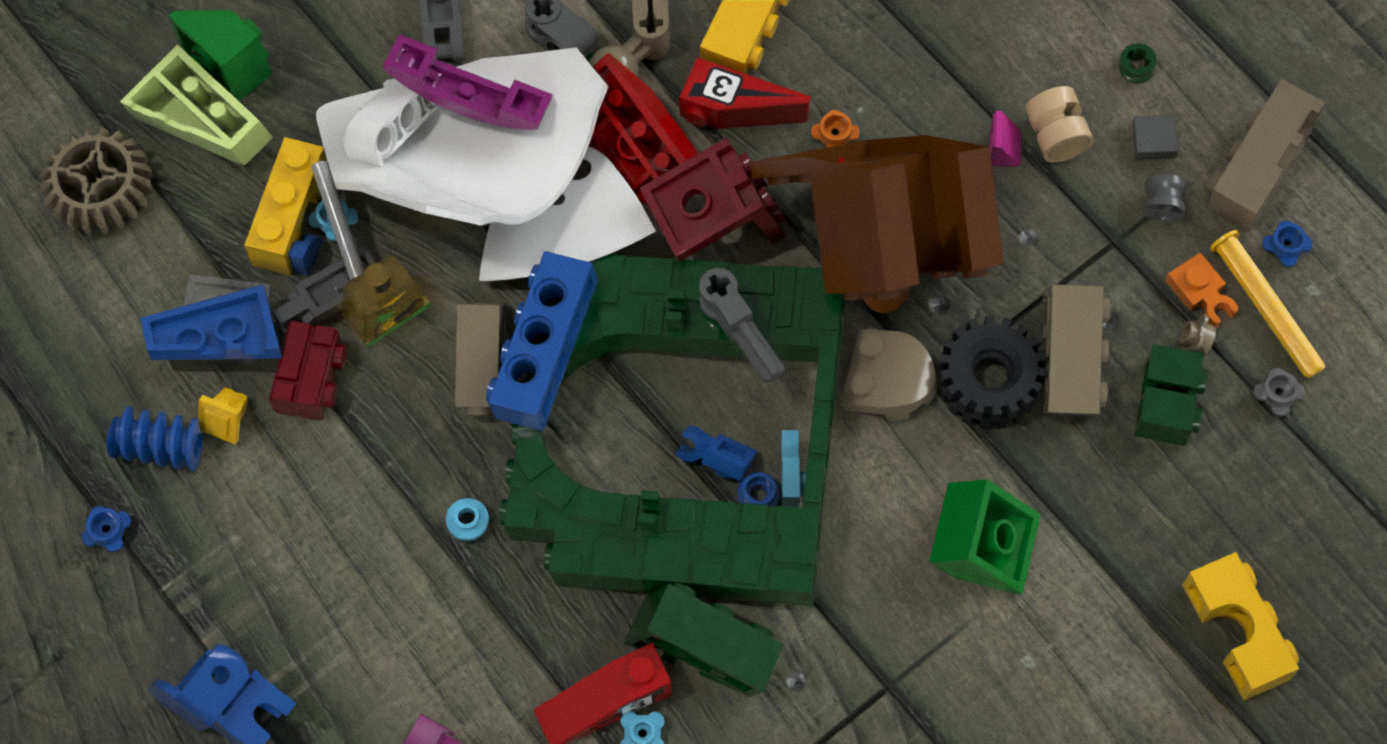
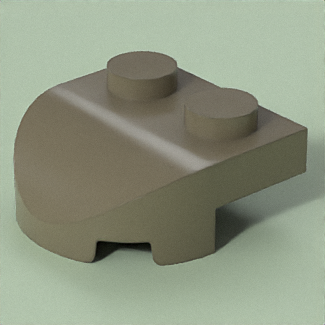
(889, 375)

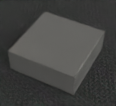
(1154, 137)

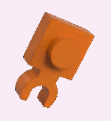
(1201, 286)

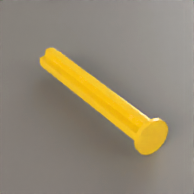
(1268, 304)

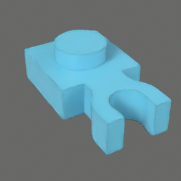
(791, 477)

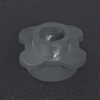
(1287, 384)

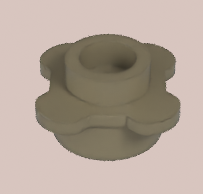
(1198, 335)

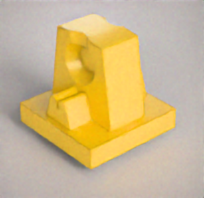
(222, 414)

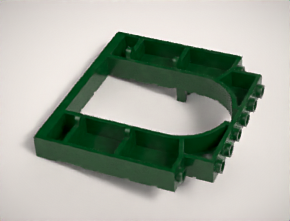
(655, 540)

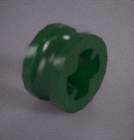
(1142, 74)

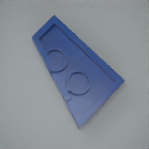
(216, 328)

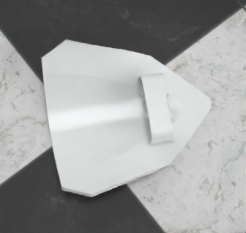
(461, 167)

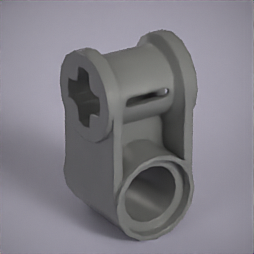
(558, 27)

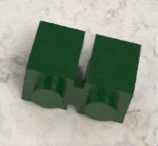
(1169, 391)

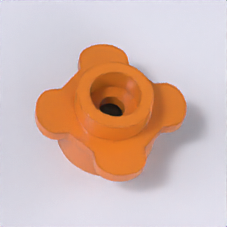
(835, 121)

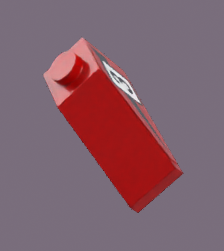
(733, 99)
(605, 696)

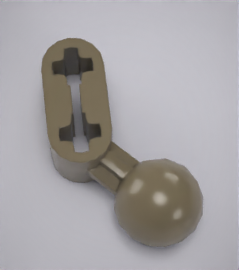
(642, 43)

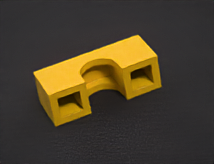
(283, 206)
(1230, 591)

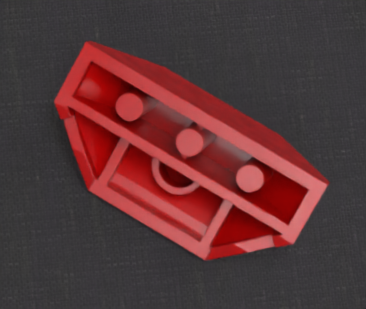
(636, 128)

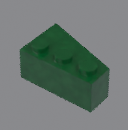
(706, 638)

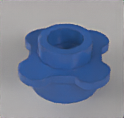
(1287, 232)
(97, 520)

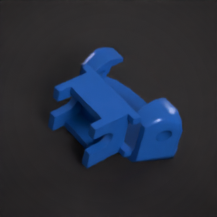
(228, 701)

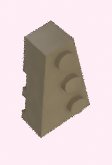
(1264, 154)
(1075, 350)

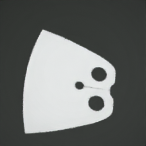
(593, 221)

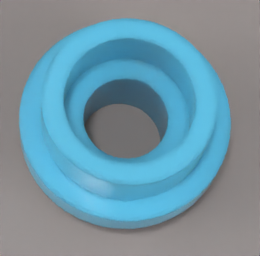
(469, 531)

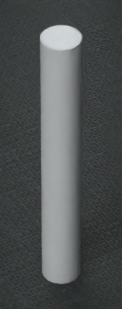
(337, 219)

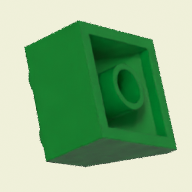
(224, 47)
(985, 536)

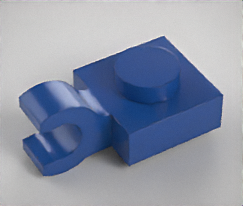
(721, 453)

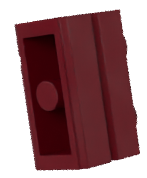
(307, 371)

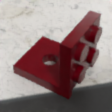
(730, 200)

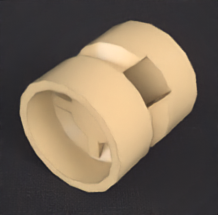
(1059, 123)

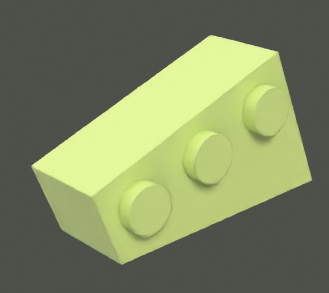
(196, 108)

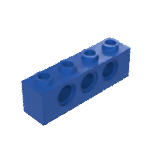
(532, 401)

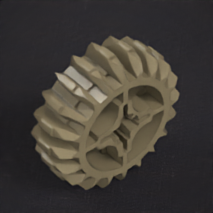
(107, 199)

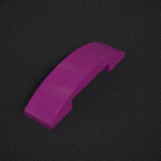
(464, 92)

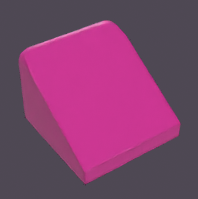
(1004, 141)

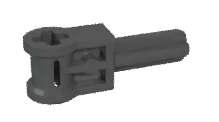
(737, 321)

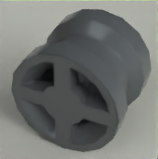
(1165, 197)

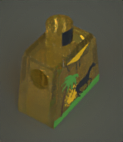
(381, 300)

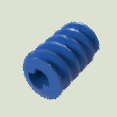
(155, 440)

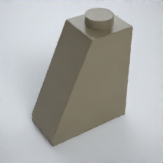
(478, 353)

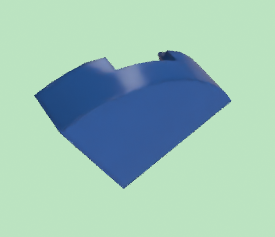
(304, 252)

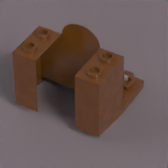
(896, 212)

